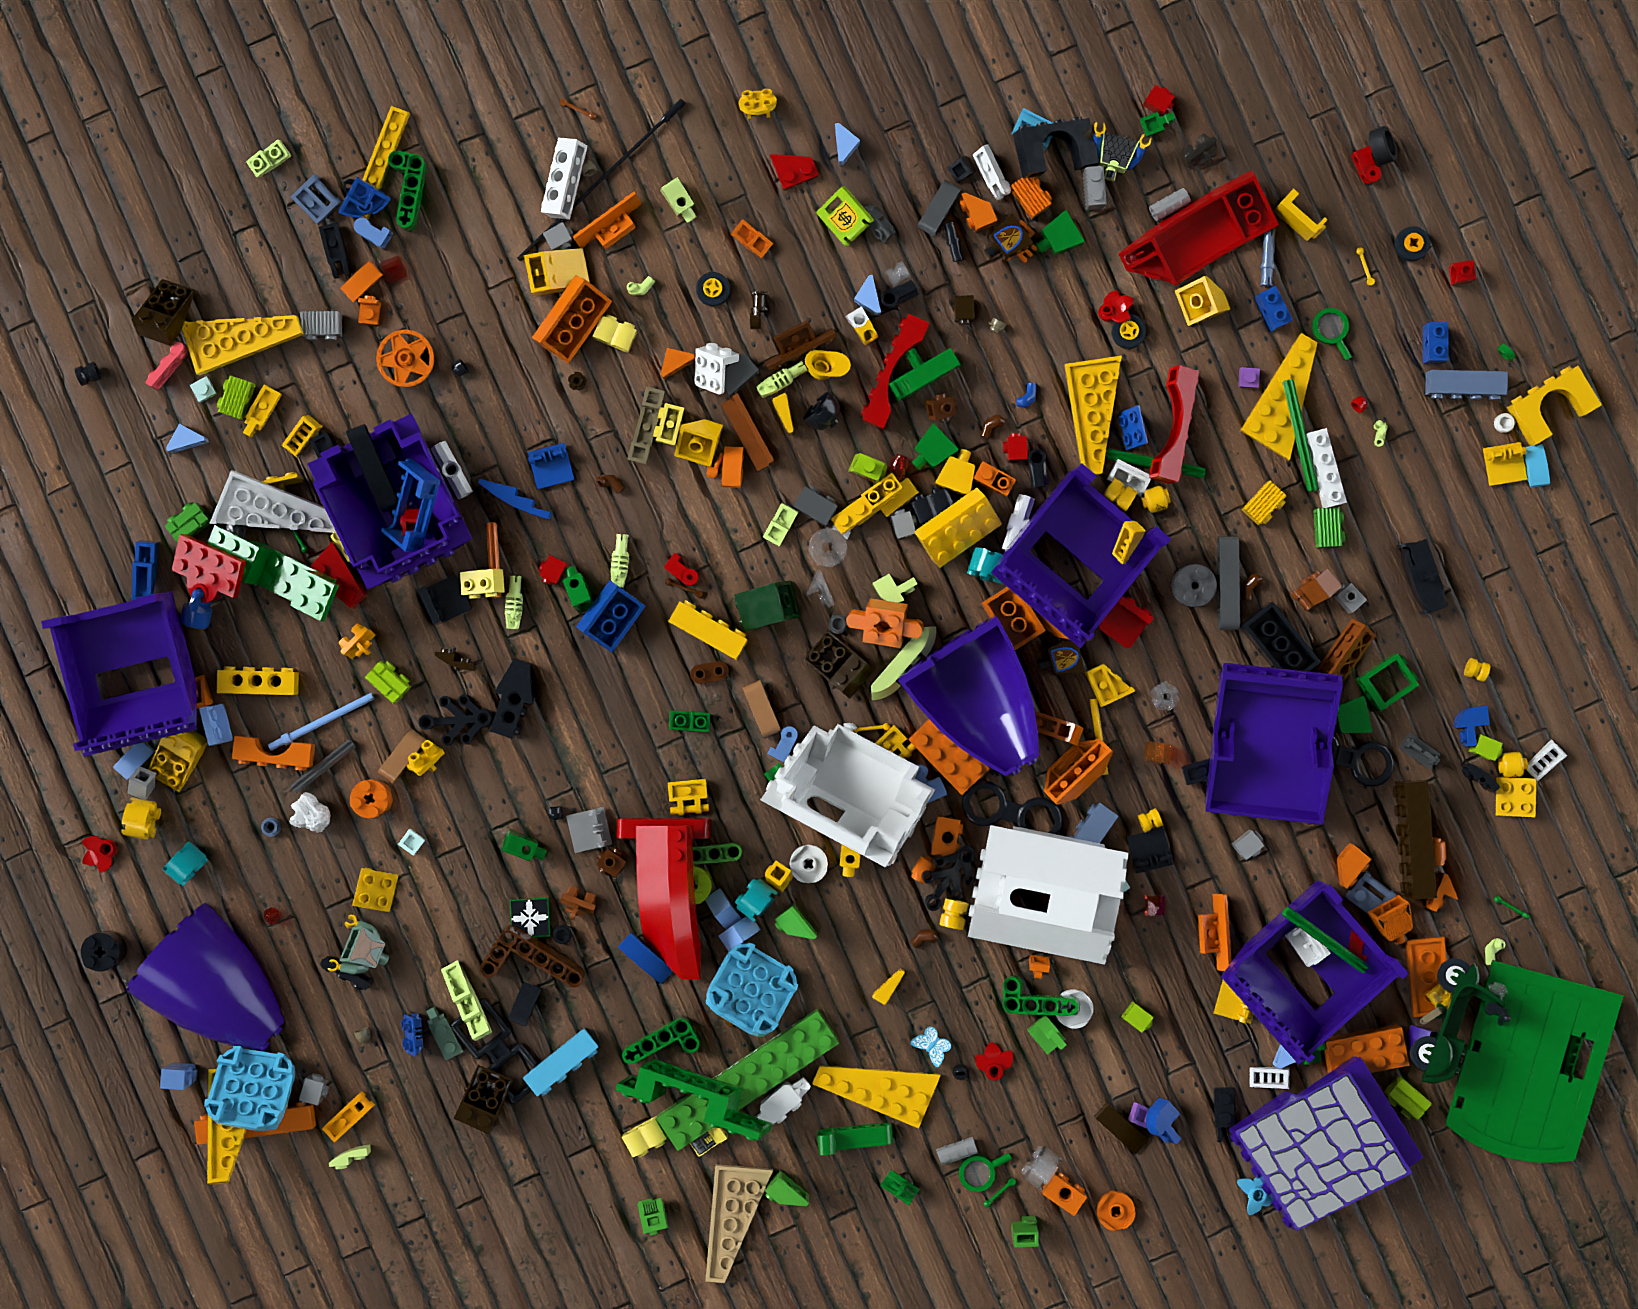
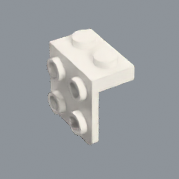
(710, 366)

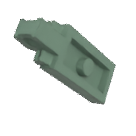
(443, 1034)

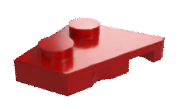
(793, 169)

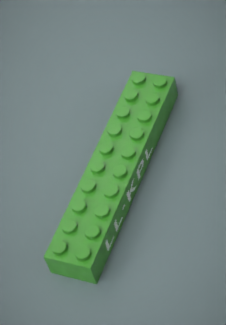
(753, 1074)

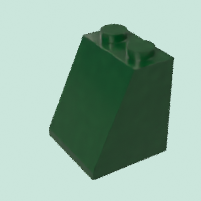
(766, 605)

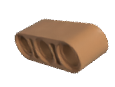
(761, 709)
(398, 759)

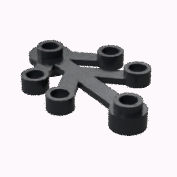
(459, 719)
(950, 874)

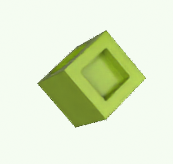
(1486, 748)
(1138, 1017)

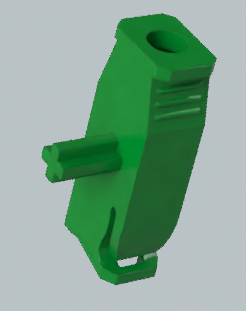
(923, 373)

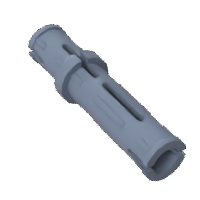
(1268, 258)

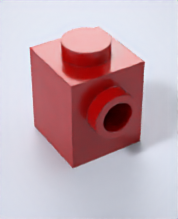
(1159, 100)
(1016, 447)
(409, 519)
(552, 570)

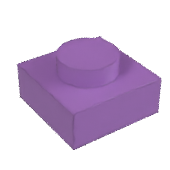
(1249, 377)
(1138, 1115)

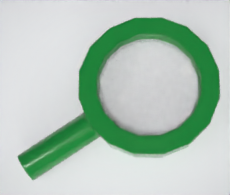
(1330, 328)
(978, 1172)

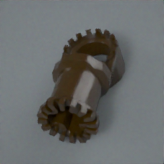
(759, 307)

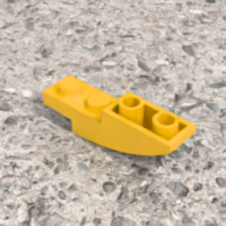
(868, 504)

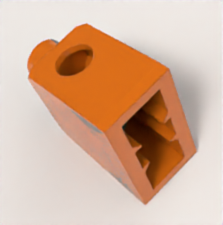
(1393, 919)

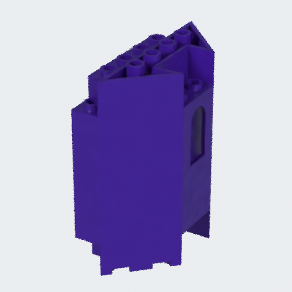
(359, 518)

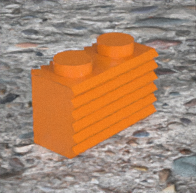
(1031, 196)

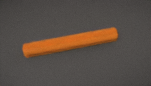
(492, 545)

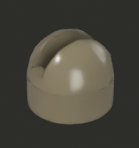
(588, 169)
(363, 1035)

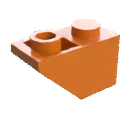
(979, 212)
(994, 479)
(1350, 864)

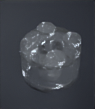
(827, 537)
(1041, 1167)

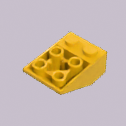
(554, 270)
(177, 758)

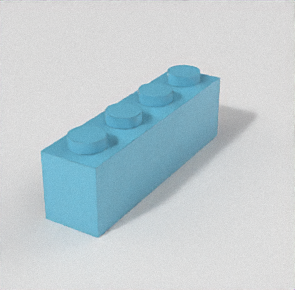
(561, 1061)

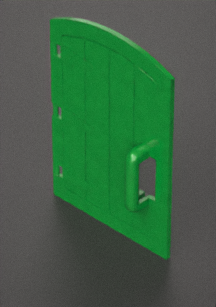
(1514, 1078)

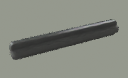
(323, 765)

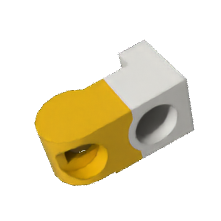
(862, 325)

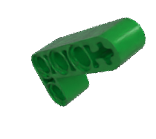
(408, 192)
(1041, 1001)
(659, 1043)
(853, 1137)

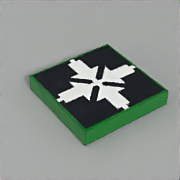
(531, 916)

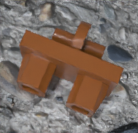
(571, 899)

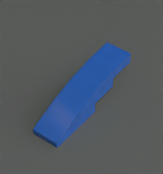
(510, 496)

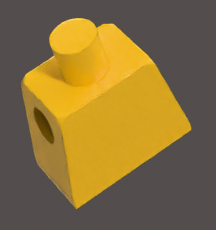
(957, 474)
(849, 863)

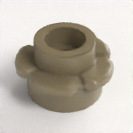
(997, 325)

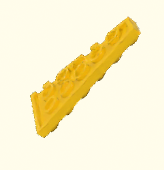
(229, 340)
(1092, 401)
(1270, 418)
(886, 1091)
(223, 1146)

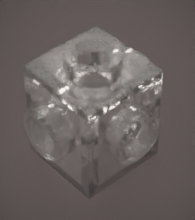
(1158, 692)

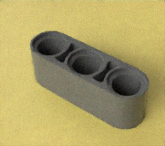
(939, 208)

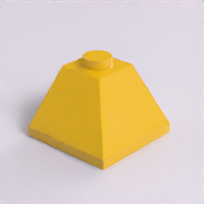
(1201, 300)
(698, 441)

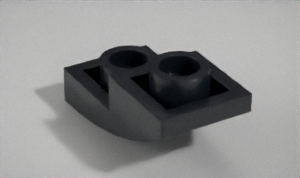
(1475, 773)
(524, 1004)

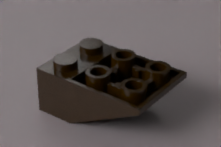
(164, 312)
(838, 664)
(483, 1099)

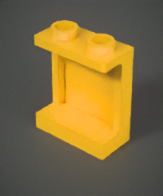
(1297, 219)

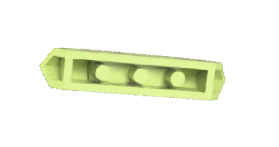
(886, 682)

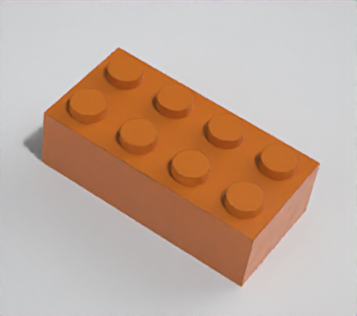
(572, 319)
(950, 760)
(1378, 1047)

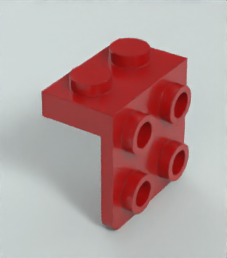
(1125, 621)

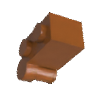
(1315, 589)

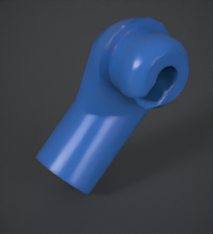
(1026, 400)

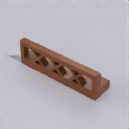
(747, 433)
(1343, 648)

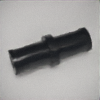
(953, 242)

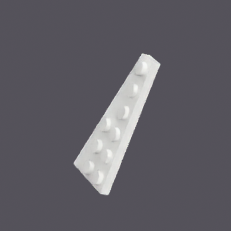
(262, 505)

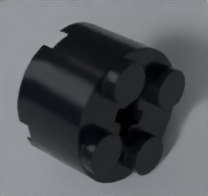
(96, 959)

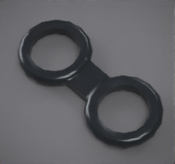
(1350, 758)
(1007, 809)

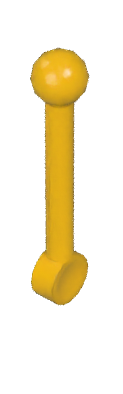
(1370, 281)

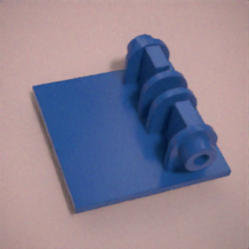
(1132, 428)
(550, 466)
(410, 1042)

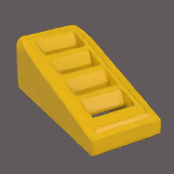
(782, 407)
(306, 419)
(1130, 535)
(886, 990)

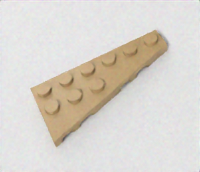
(733, 1207)

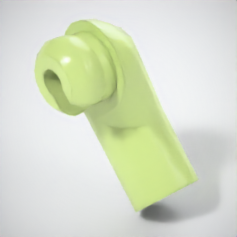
(640, 289)
(1381, 433)
(1492, 948)

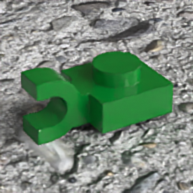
(1154, 123)

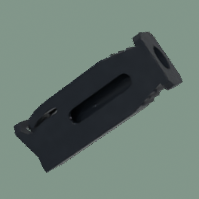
(1423, 576)

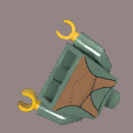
(361, 950)

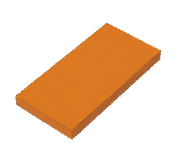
(1423, 962)

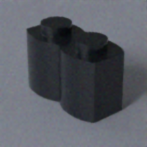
(932, 505)

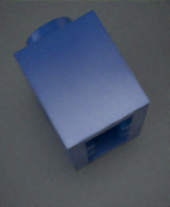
(1273, 308)
(1435, 343)

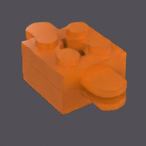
(886, 615)

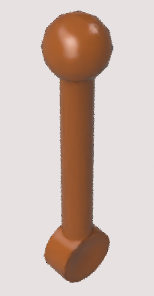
(563, 102)

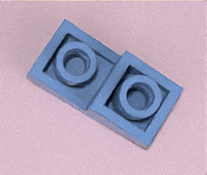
(133, 758)

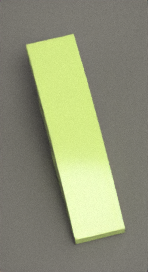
(466, 1000)

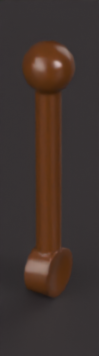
(698, 593)

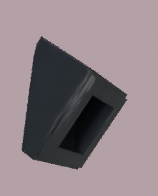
(961, 169)

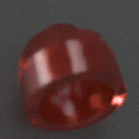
(271, 915)

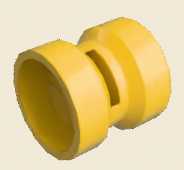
(1476, 669)
(1150, 820)

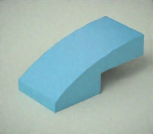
(1537, 466)

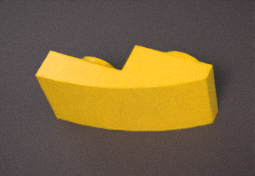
(902, 498)

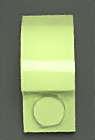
(890, 592)

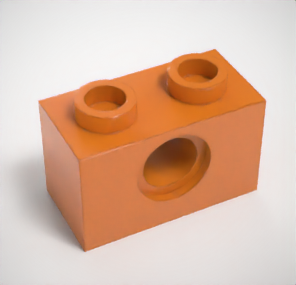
(943, 825)
(1072, 1201)

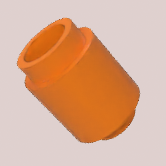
(1439, 851)
(922, 864)

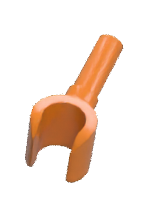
(712, 472)

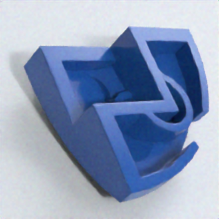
(363, 199)

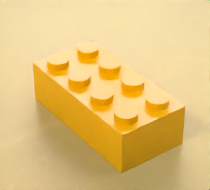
(958, 527)
(708, 630)

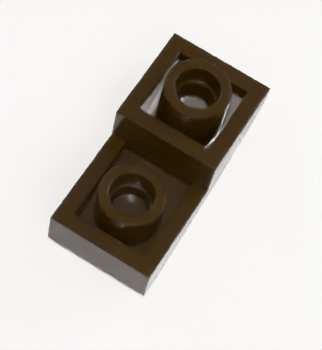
(450, 658)

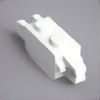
(782, 1100)

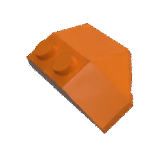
(1076, 770)

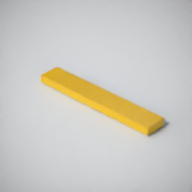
(386, 143)

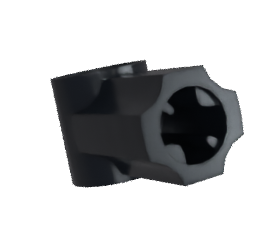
(900, 295)
(1037, 471)

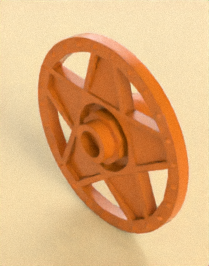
(405, 358)

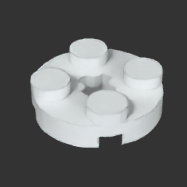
(797, 864)
(1082, 1016)

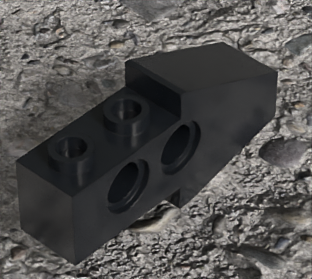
(515, 680)

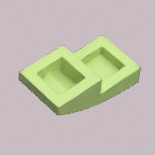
(780, 524)

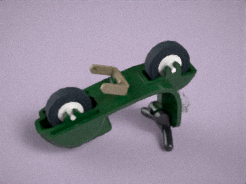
(1441, 1054)

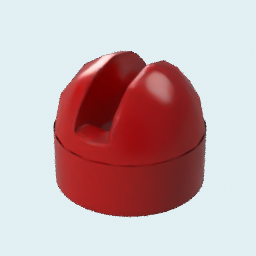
(1359, 404)

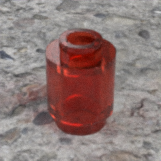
(898, 466)

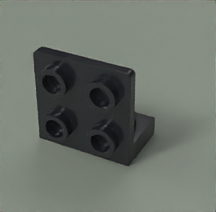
(444, 600)

